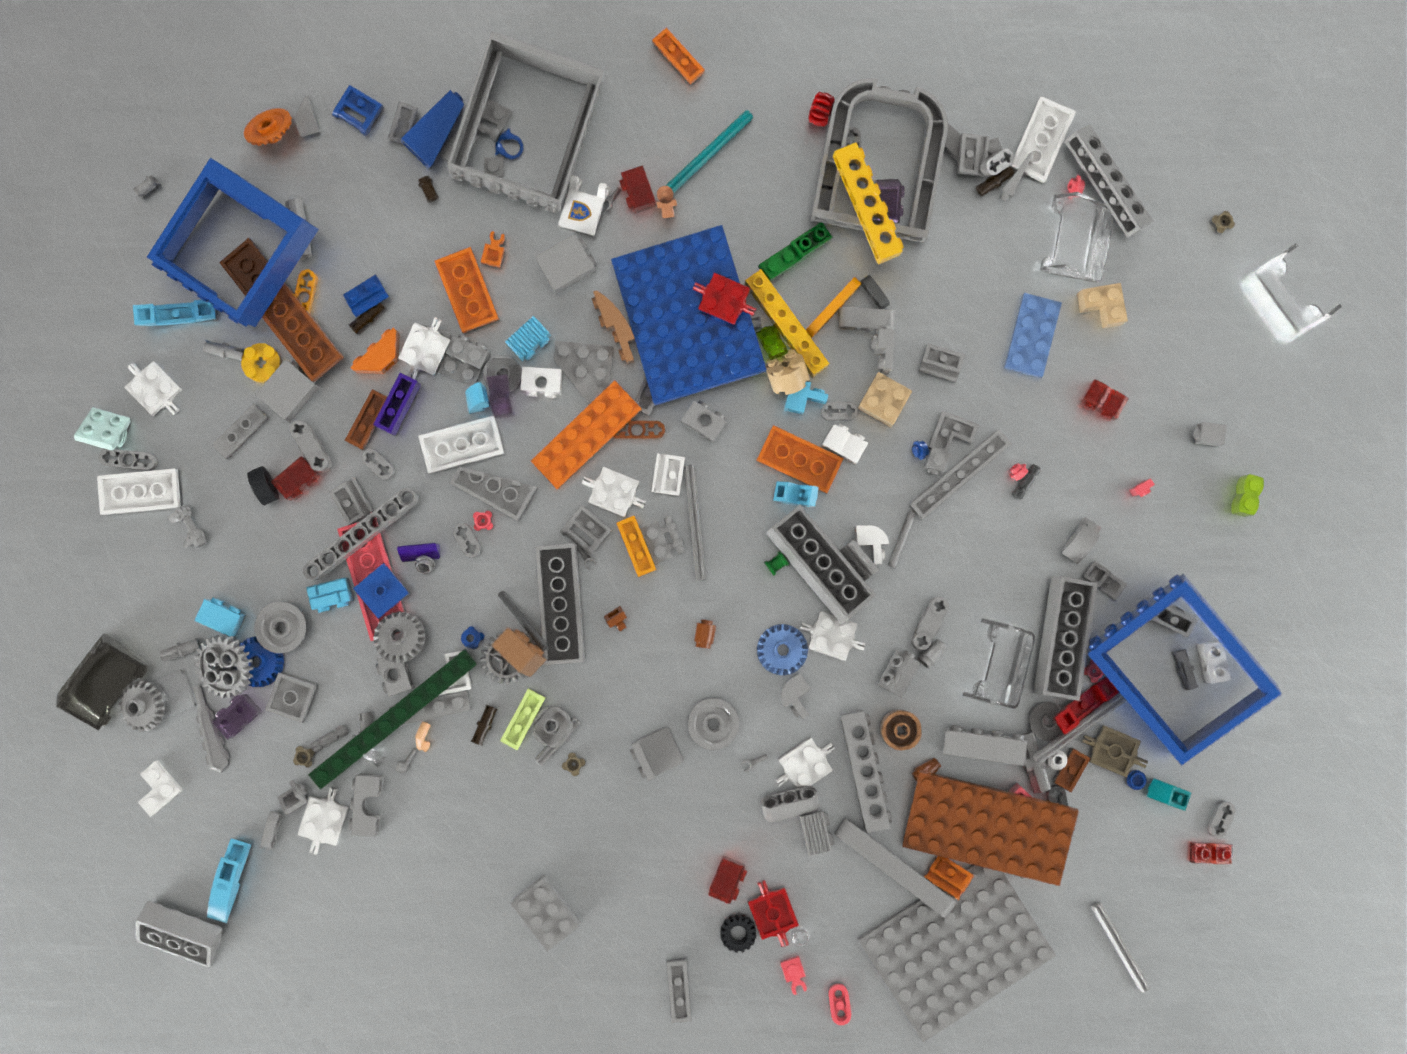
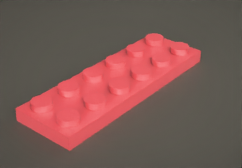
(362, 564)

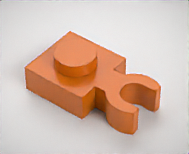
(493, 253)

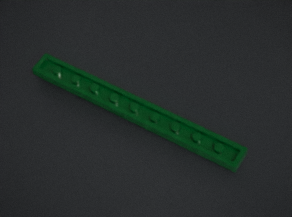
(392, 719)

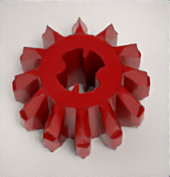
(821, 109)

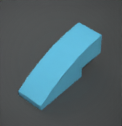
(477, 398)

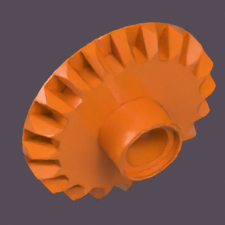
(267, 127)

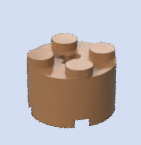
(911, 728)

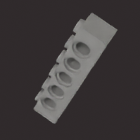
(1108, 180)
(871, 822)

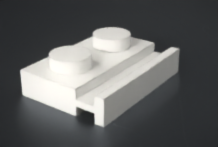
(668, 474)

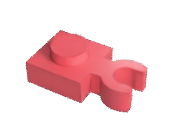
(793, 972)

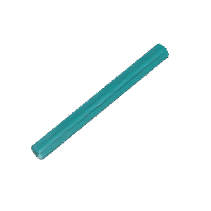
(710, 150)

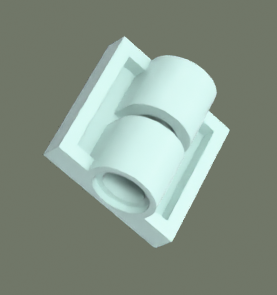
(103, 429)

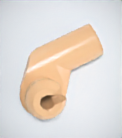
(420, 736)

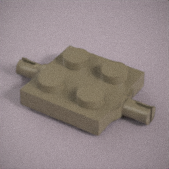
(1114, 751)

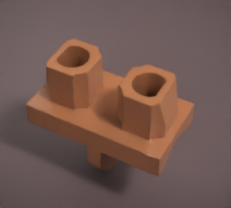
(666, 201)

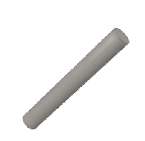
(902, 538)

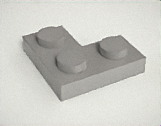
(949, 427)

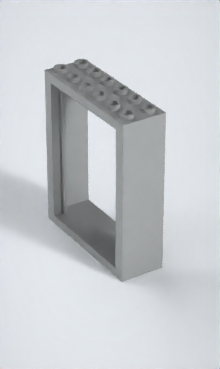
(498, 46)

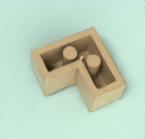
(1107, 300)

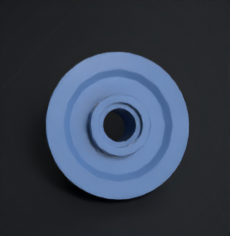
(768, 646)

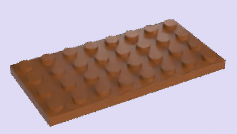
(990, 827)

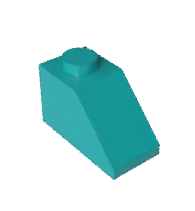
(1169, 794)

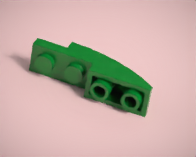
(796, 251)

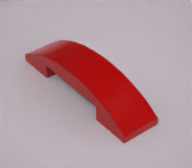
(1090, 699)

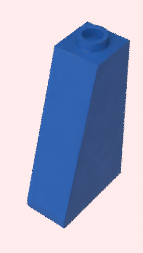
(431, 131)

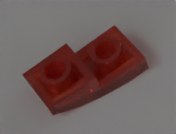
(1211, 853)

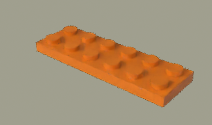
(586, 434)

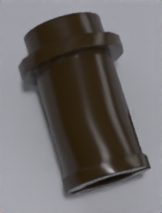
(428, 188)

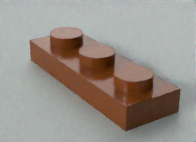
(363, 425)

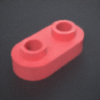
(839, 1003)

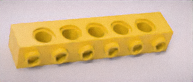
(855, 154)
(786, 322)

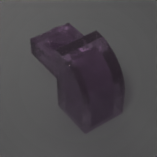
(500, 396)

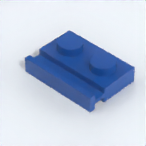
(365, 295)

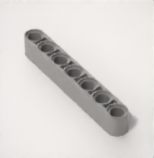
(351, 535)
(895, 868)

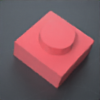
(1142, 488)

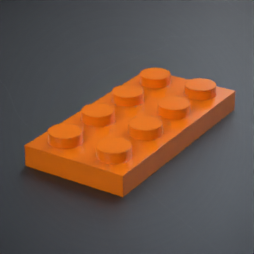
(466, 290)
(800, 459)

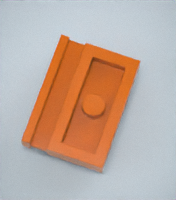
(949, 877)

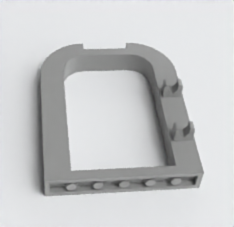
(929, 165)

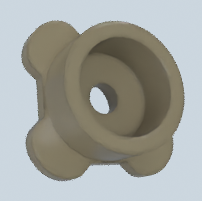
(1227, 217)
(298, 760)
(574, 770)

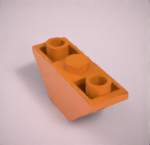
(379, 355)

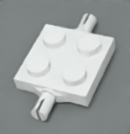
(424, 348)
(153, 388)
(613, 492)
(832, 637)
(805, 764)
(323, 820)

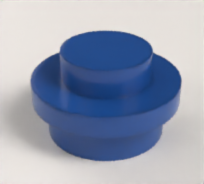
(920, 449)
(1136, 779)

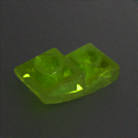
(771, 342)

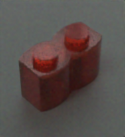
(1104, 400)

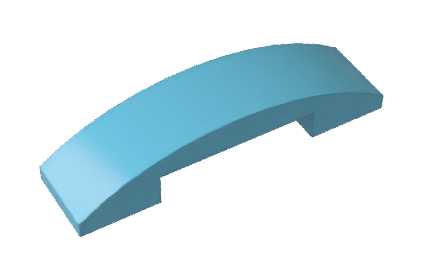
(173, 313)

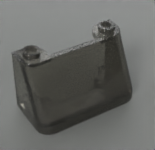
(99, 682)

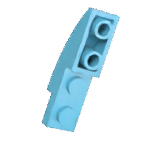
(226, 880)

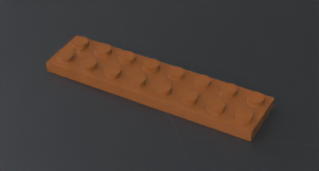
(285, 314)

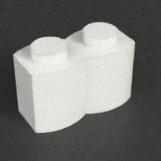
(844, 443)

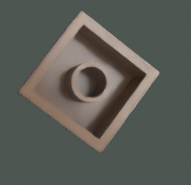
(519, 651)

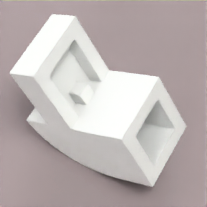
(874, 537)

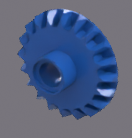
(269, 666)

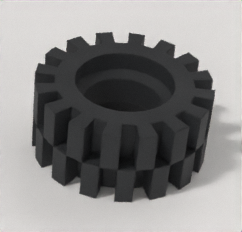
(743, 944)

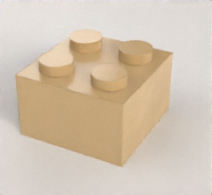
(884, 399)

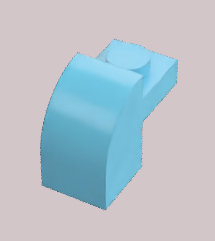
(797, 401)
(795, 494)

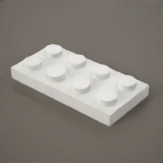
(1043, 138)
(461, 444)
(138, 491)

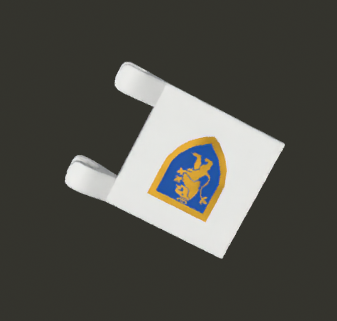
(581, 209)

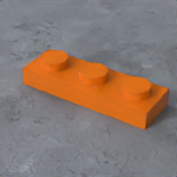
(678, 56)

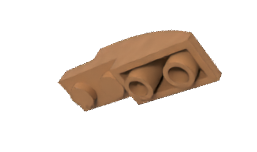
(613, 319)

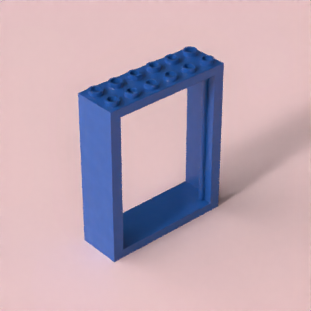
(1148, 609)

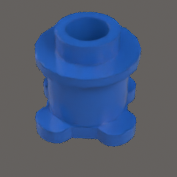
(477, 637)

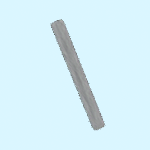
(1121, 947)

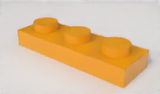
(636, 546)

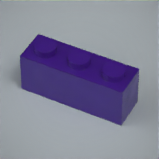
(397, 404)

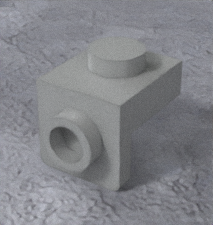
(293, 798)

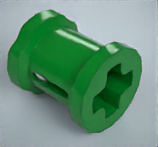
(776, 563)

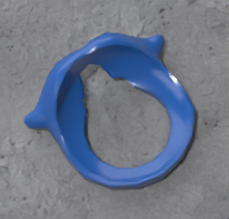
(500, 150)

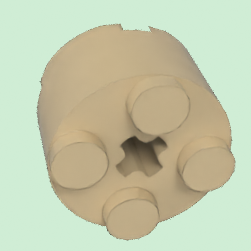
(787, 373)

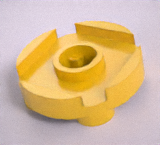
(253, 354)

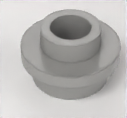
(424, 564)

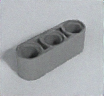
(865, 318)
(790, 804)

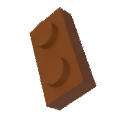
(1071, 773)

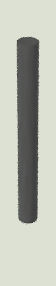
(523, 621)

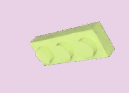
(523, 719)

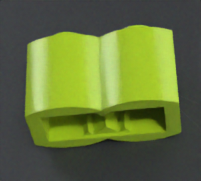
(1247, 500)

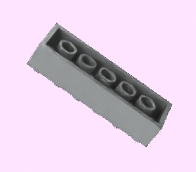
(820, 564)
(560, 603)
(1065, 638)

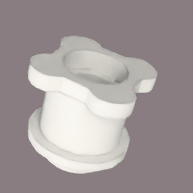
(1061, 762)

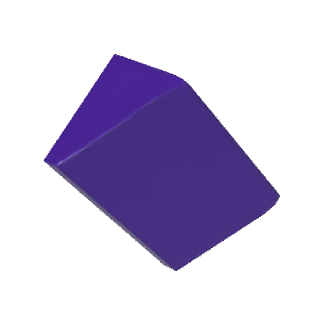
(411, 552)

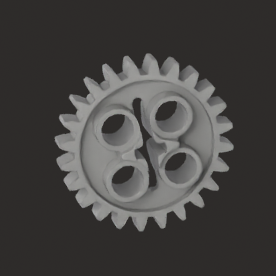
(225, 653)

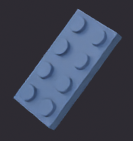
(1032, 335)

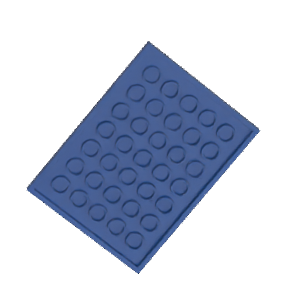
(676, 341)

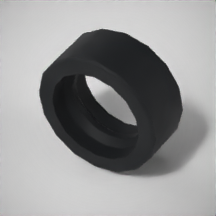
(262, 486)

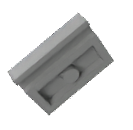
(972, 152)
(941, 362)
(351, 501)
(859, 560)

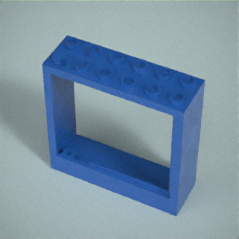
(282, 262)

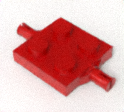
(724, 298)
(773, 913)

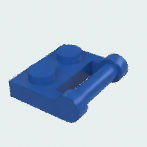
(360, 104)

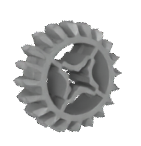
(504, 667)

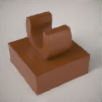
(616, 618)

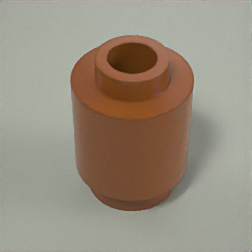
(705, 634)

